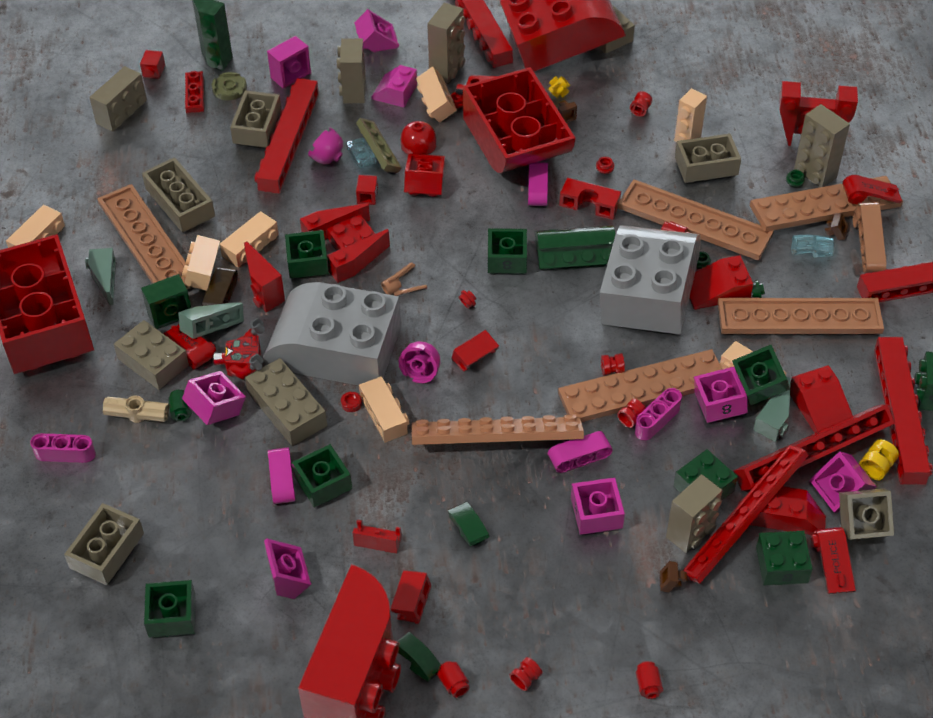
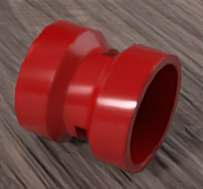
(641, 103)
(612, 364)
(629, 414)
(527, 672)

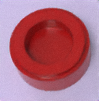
(351, 401)

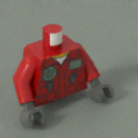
(244, 353)

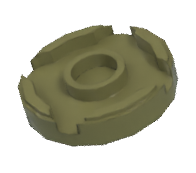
(229, 86)

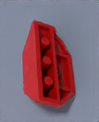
(791, 511)

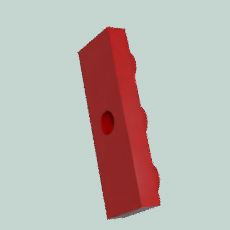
(194, 91)

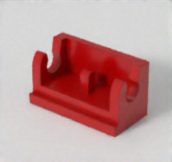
(474, 350)
(377, 538)
(411, 596)

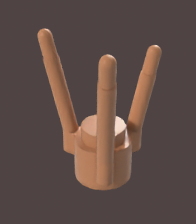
(392, 284)

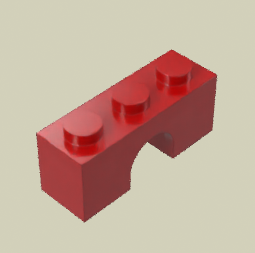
(578, 192)

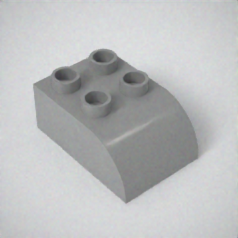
(649, 279)
(336, 333)

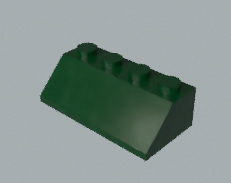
(213, 32)

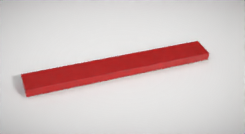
(744, 513)

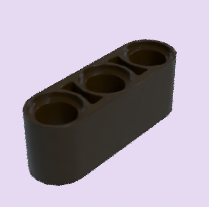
(221, 286)

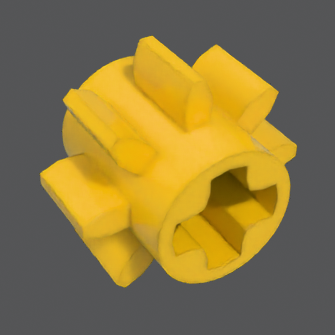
(559, 86)

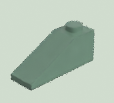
(102, 269)
(210, 318)
(774, 416)

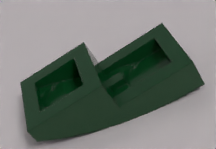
(469, 524)
(421, 658)

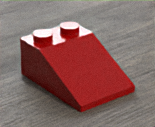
(424, 174)
(265, 280)
(720, 280)
(820, 398)

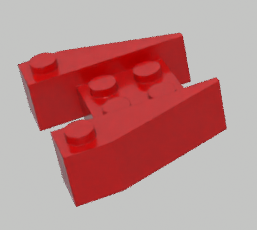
(794, 107)
(350, 236)

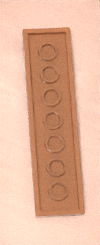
(809, 206)
(711, 224)
(142, 234)
(800, 316)
(613, 392)
(498, 430)

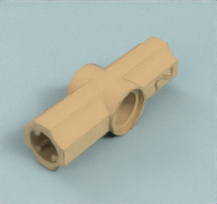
(136, 409)

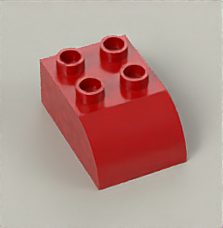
(559, 28)
(515, 120)
(39, 306)
(352, 654)

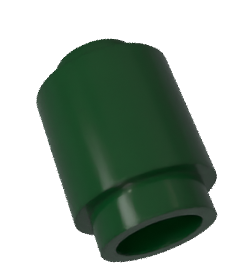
(178, 408)

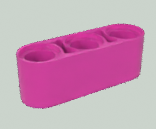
(538, 184)
(658, 414)
(63, 448)
(580, 452)
(281, 475)

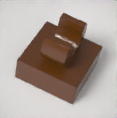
(568, 110)
(837, 226)
(671, 577)

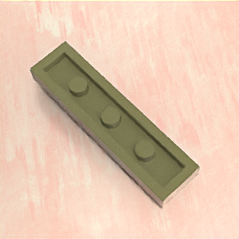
(378, 145)

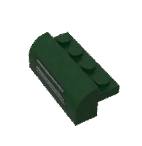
(574, 246)

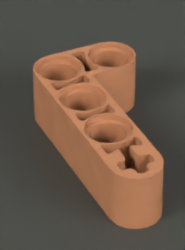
(869, 222)

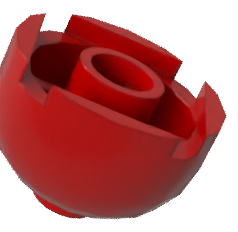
(418, 138)

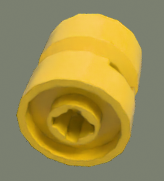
(879, 459)

